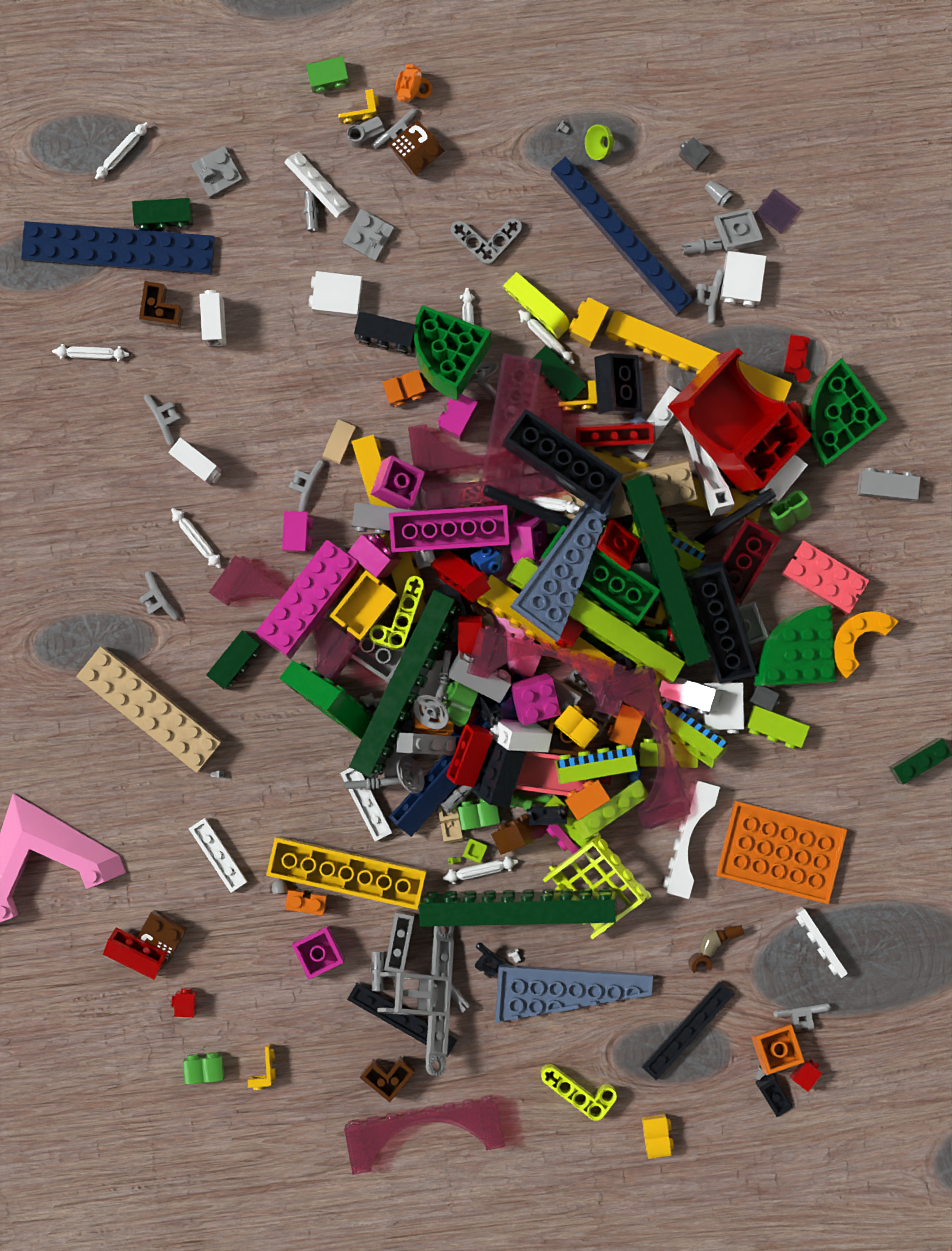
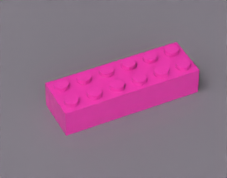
(449, 528)
(308, 599)

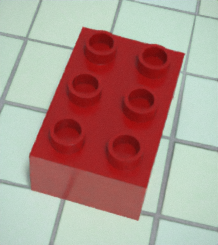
(737, 424)

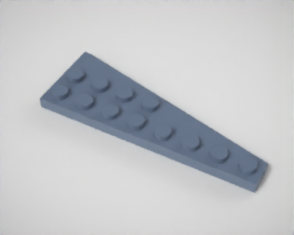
(554, 585)
(546, 990)

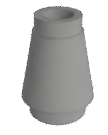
(720, 194)

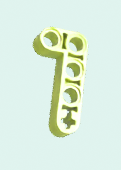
(538, 305)
(402, 612)
(575, 1089)

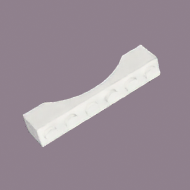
(713, 485)
(680, 878)

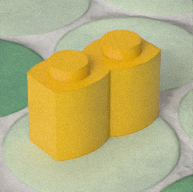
(576, 726)
(657, 1136)

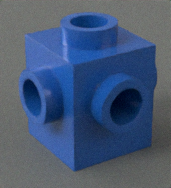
(487, 560)

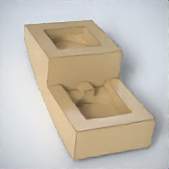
(338, 442)
(450, 825)

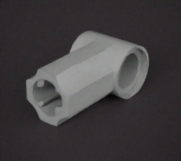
(367, 131)

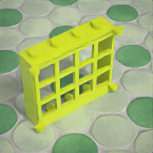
(615, 862)

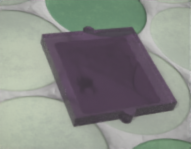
(777, 211)

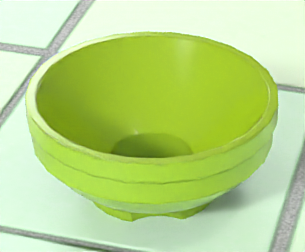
(595, 142)

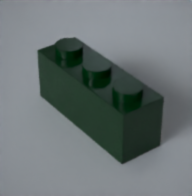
(162, 213)
(559, 375)
(234, 660)
(920, 760)

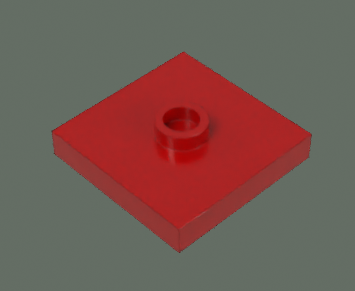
(618, 544)

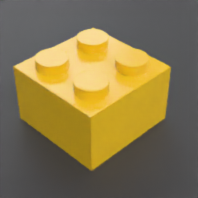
(588, 322)

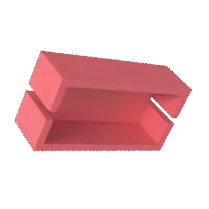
(824, 577)
(540, 775)

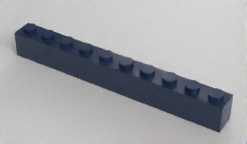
(620, 236)
(437, 786)

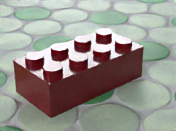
(748, 555)

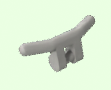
(394, 130)
(713, 291)
(163, 423)
(295, 485)
(155, 592)
(795, 1013)

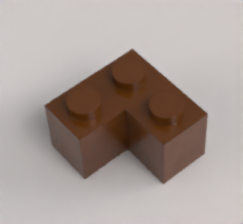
(154, 308)
(517, 834)
(386, 1081)

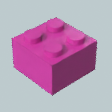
(457, 416)
(397, 483)
(296, 532)
(528, 538)
(375, 555)
(535, 699)
(318, 952)

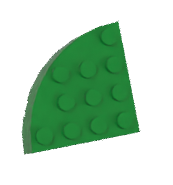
(448, 350)
(840, 413)
(799, 650)
(327, 698)

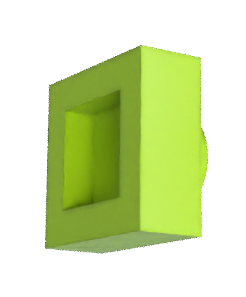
(474, 850)

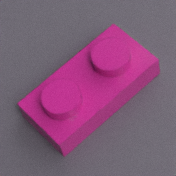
(565, 843)

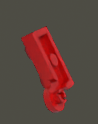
(796, 358)

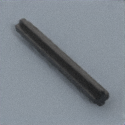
(525, 506)
(736, 516)

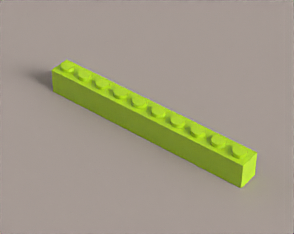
(610, 629)

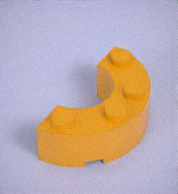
(850, 630)

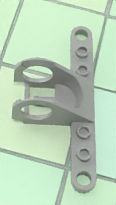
(432, 996)

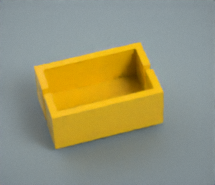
(363, 605)

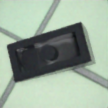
(774, 1094)

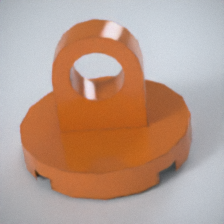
(408, 84)

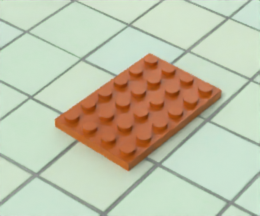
(781, 852)

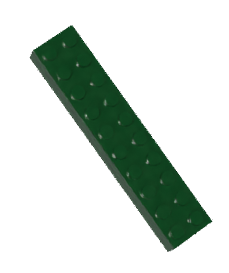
(665, 567)
(405, 684)
(518, 907)

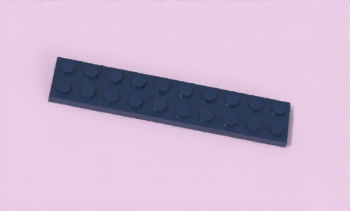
(118, 248)

